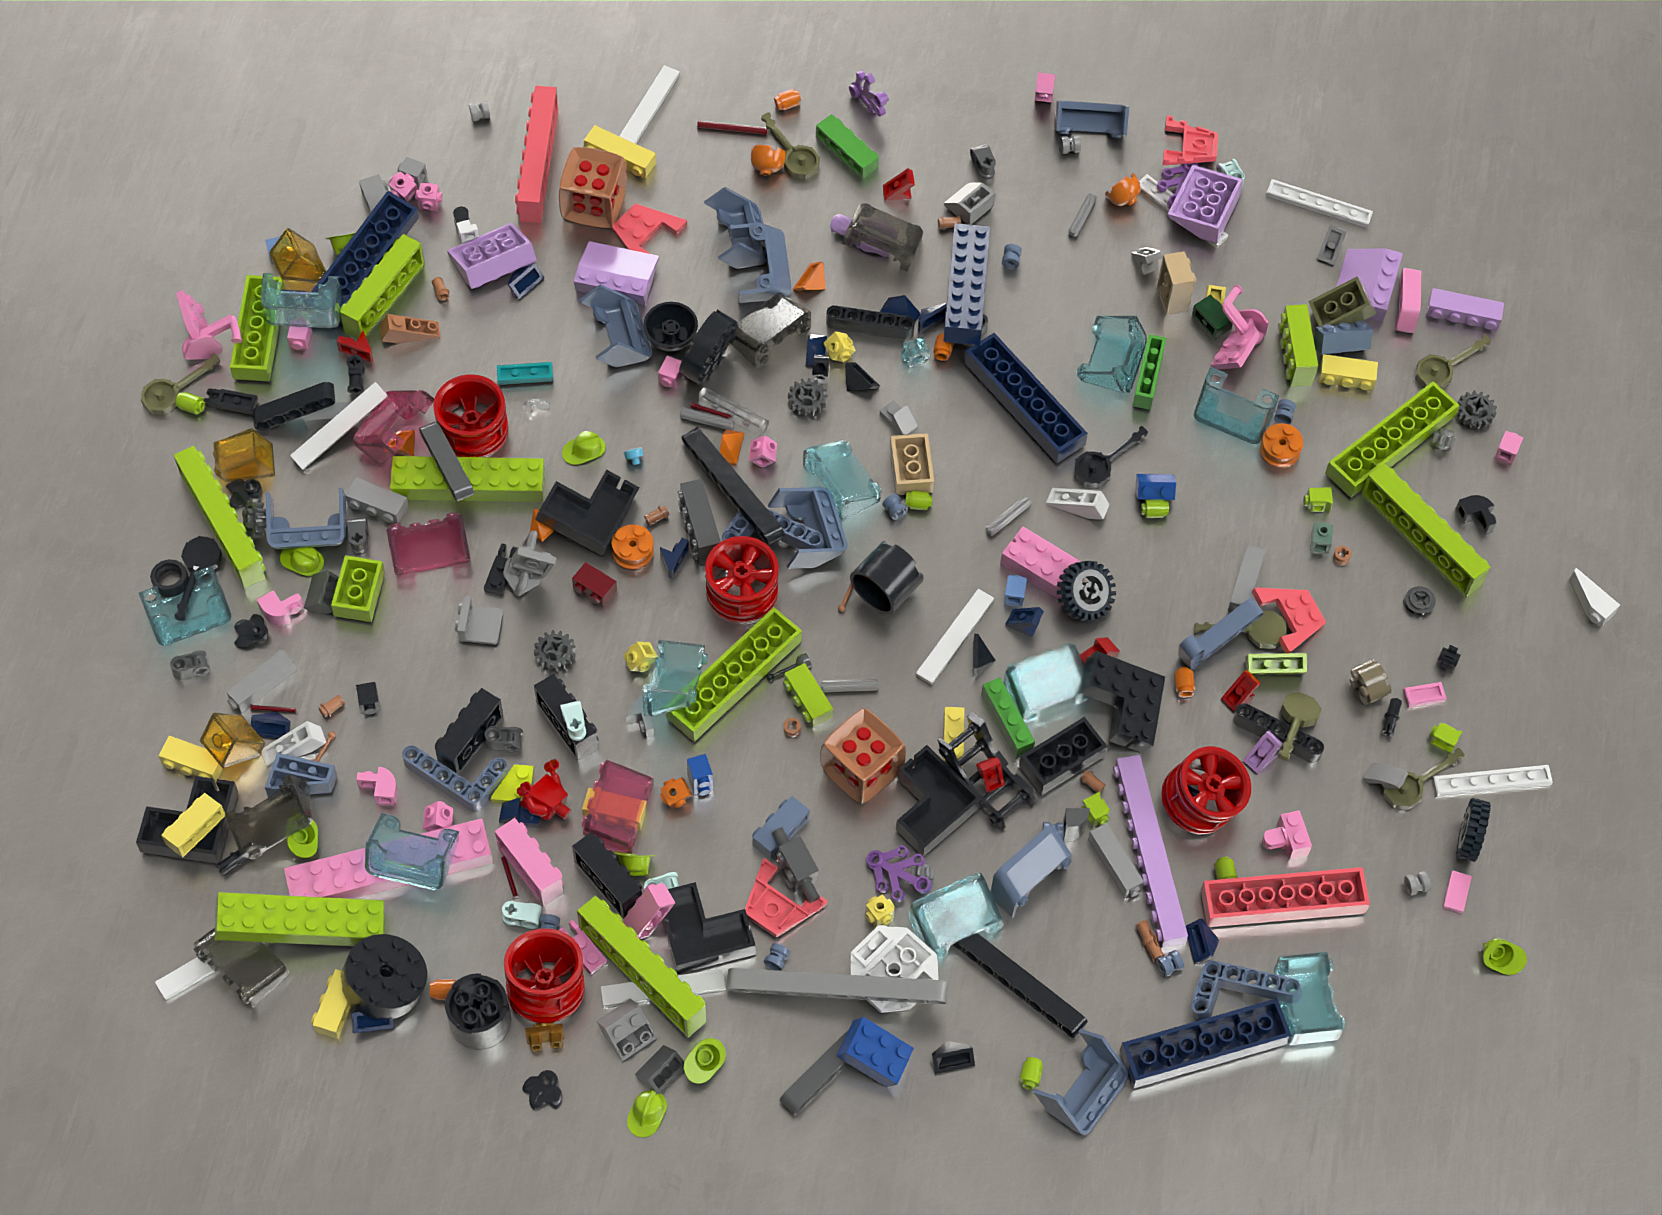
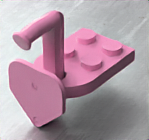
(1250, 331)
(201, 341)

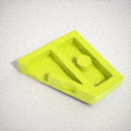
(508, 787)

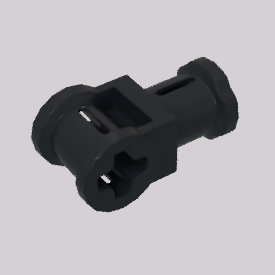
(355, 371)

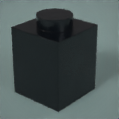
(368, 698)

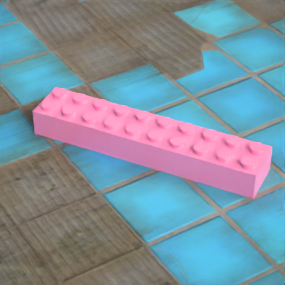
(346, 874)

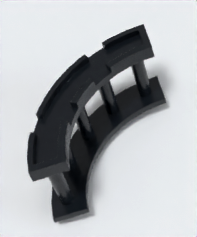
(983, 743)

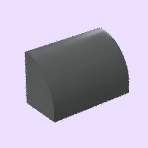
(321, 592)
(1074, 823)
(660, 1069)

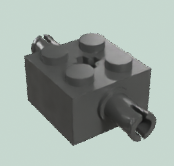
(797, 864)

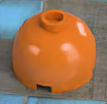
(767, 160)
(1125, 191)

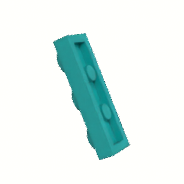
(524, 373)

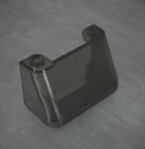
(884, 233)
(272, 819)

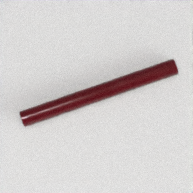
(732, 127)

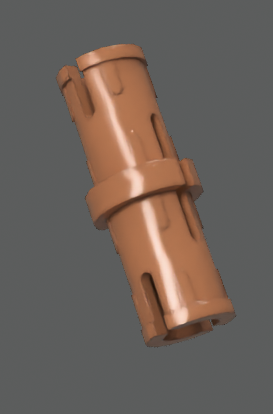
(1149, 940)

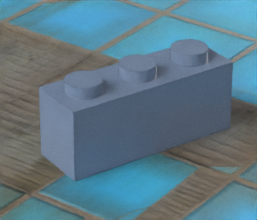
(1343, 337)
(790, 816)

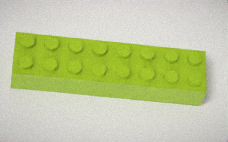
(1392, 438)
(490, 477)
(220, 516)
(1426, 530)
(737, 672)
(296, 919)
(642, 965)

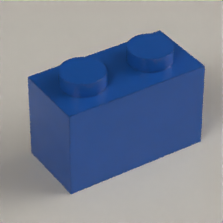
(1155, 486)
(700, 775)

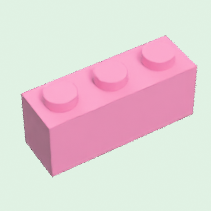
(649, 910)

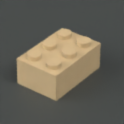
(1176, 282)
(911, 463)

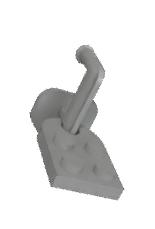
(527, 566)

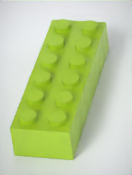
(382, 286)
(255, 354)

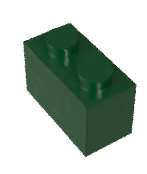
(1211, 316)

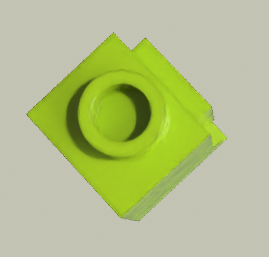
(1318, 500)
(1444, 737)
(1098, 810)

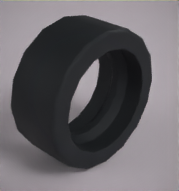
(166, 566)

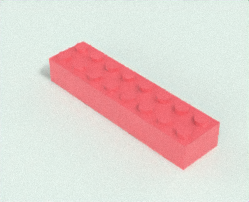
(537, 154)
(1285, 897)

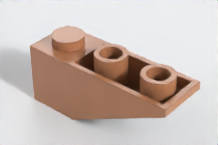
(407, 329)

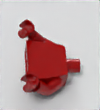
(546, 795)

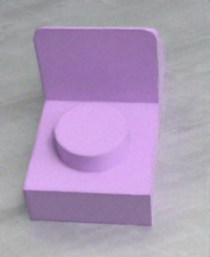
(1263, 752)

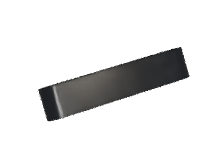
(877, 327)
(294, 406)
(1273, 724)

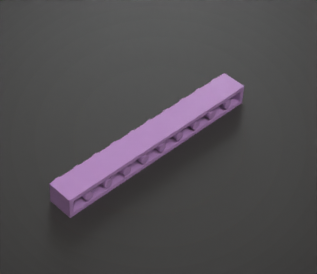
(1150, 851)

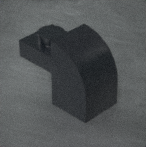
(1477, 508)

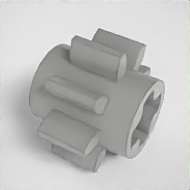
(1443, 438)
(925, 871)

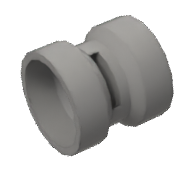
(475, 111)
(1070, 144)
(1417, 883)

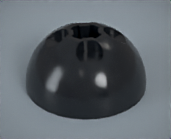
(670, 326)

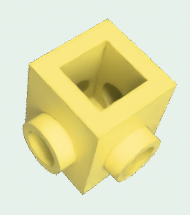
(839, 347)
(640, 656)
(879, 911)

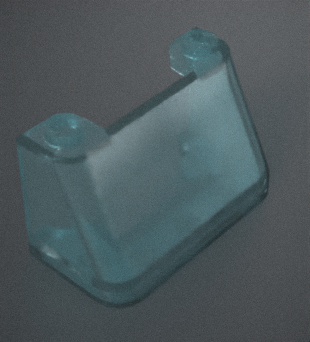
(1115, 353)
(842, 476)
(674, 677)
(409, 855)
(955, 913)

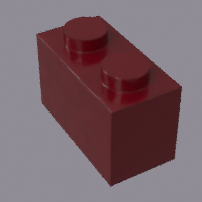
(594, 584)

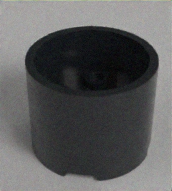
(886, 578)
(479, 1027)

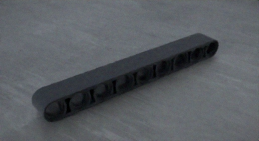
(733, 486)
(1022, 984)

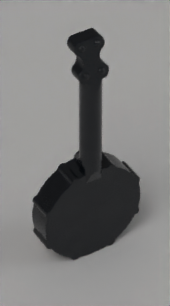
(1094, 469)
(197, 555)

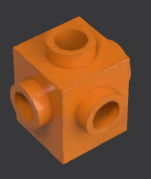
(682, 794)

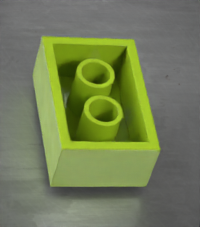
(358, 588)

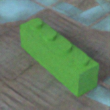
(847, 146)
(1149, 371)
(1007, 717)

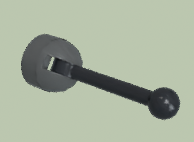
(801, 659)

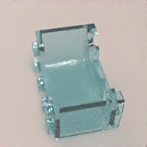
(301, 308)
(1315, 1015)

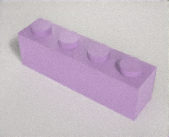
(1465, 309)

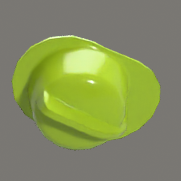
(340, 241)
(583, 448)
(302, 560)
(304, 842)
(636, 864)
(1504, 956)
(704, 1060)
(646, 1113)

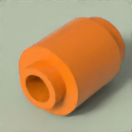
(787, 99)
(942, 350)
(1184, 682)
(440, 988)

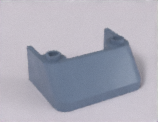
(1091, 117)
(737, 210)
(779, 278)
(623, 326)
(819, 513)
(283, 537)
(1028, 868)
(1092, 1090)

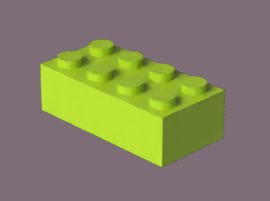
(1298, 345)

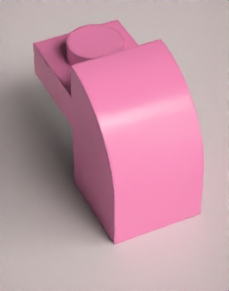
(1044, 87)
(279, 611)
(382, 782)

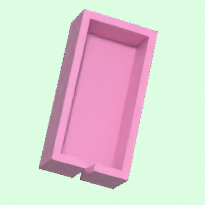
(1037, 560)
(529, 861)

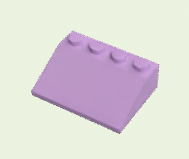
(1206, 202)
(492, 255)
(617, 269)
(1376, 271)

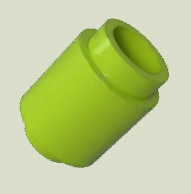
(190, 403)
(918, 500)
(1155, 508)
(1225, 868)
(1031, 1073)

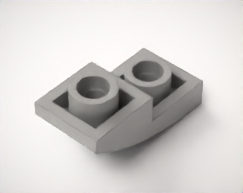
(1387, 775)

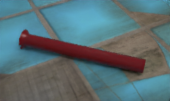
(709, 410)
(272, 708)
(510, 879)

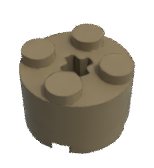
(1370, 682)

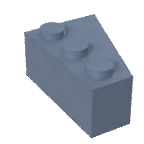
(318, 775)

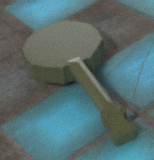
(800, 160)
(1440, 370)
(161, 394)
(1263, 632)
(1299, 711)
(1412, 790)

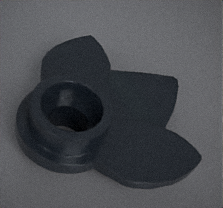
(242, 492)
(251, 631)
(542, 1093)

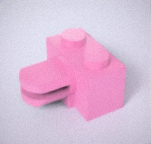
(1289, 835)

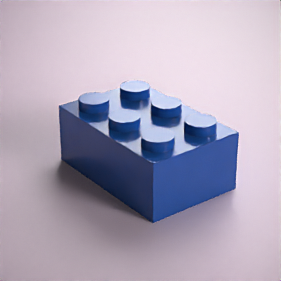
(875, 1052)

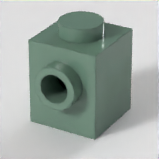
(1321, 537)

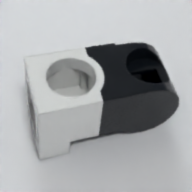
(462, 222)
(821, 368)

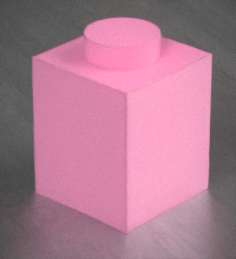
(299, 337)
(669, 372)
(1509, 447)

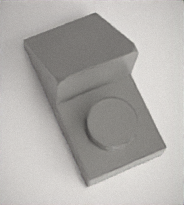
(1332, 244)
(1147, 259)
(899, 418)
(636, 715)

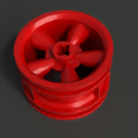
(474, 436)
(739, 558)
(1223, 781)
(544, 996)

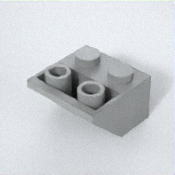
(971, 202)
(626, 1029)

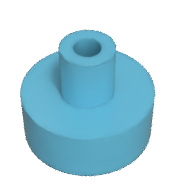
(634, 454)

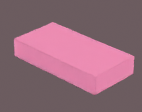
(1424, 694)
(1457, 892)

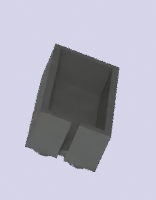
(698, 519)

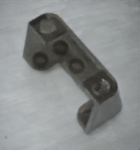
(769, 326)
(244, 964)

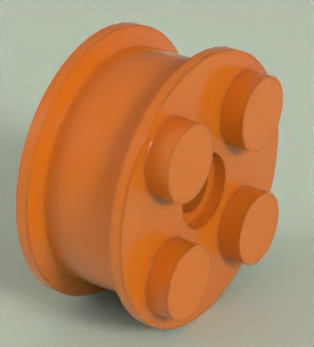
(1281, 445)
(632, 547)

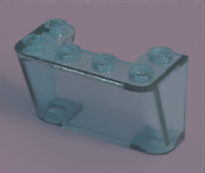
(1232, 412)
(206, 610)
(1045, 680)

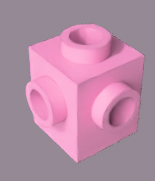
(403, 186)
(428, 197)
(763, 451)
(437, 816)

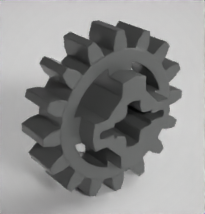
(807, 397)
(1485, 409)
(254, 518)
(552, 658)

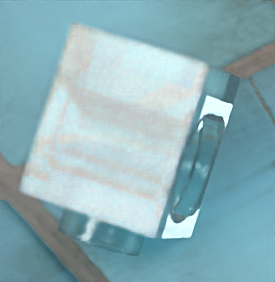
(915, 352)

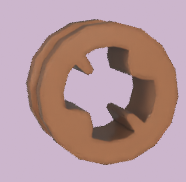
(1347, 553)
(794, 733)

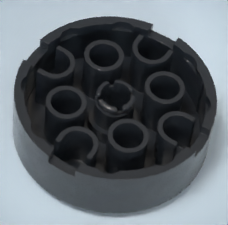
(709, 347)
(384, 976)

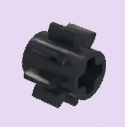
(1449, 657)

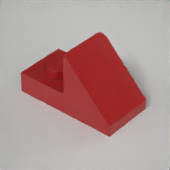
(899, 186)
(351, 347)
(1101, 645)
(1241, 690)
(991, 774)

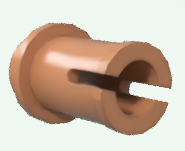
(948, 222)
(442, 292)
(656, 515)
(331, 706)
(1092, 781)

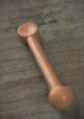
(841, 607)
(331, 735)

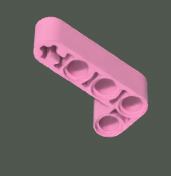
(1409, 300)

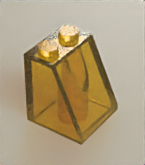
(297, 258)
(244, 457)
(231, 739)

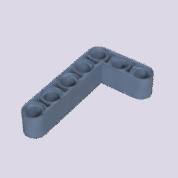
(792, 529)
(1195, 651)
(454, 780)
(1240, 984)

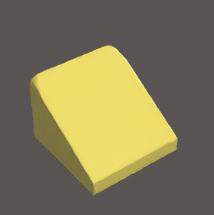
(1217, 292)

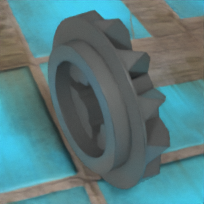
(1420, 593)

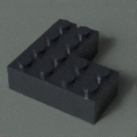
(585, 519)
(1132, 692)
(942, 803)
(158, 819)
(704, 941)

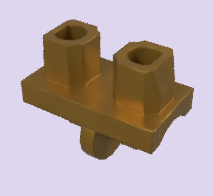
(544, 1032)

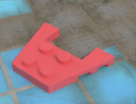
(1197, 145)
(641, 223)
(1297, 609)
(773, 909)

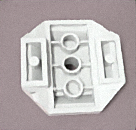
(893, 949)

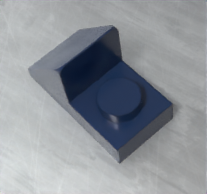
(673, 559)
(1025, 620)
(513, 809)

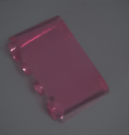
(375, 431)
(428, 544)
(617, 805)

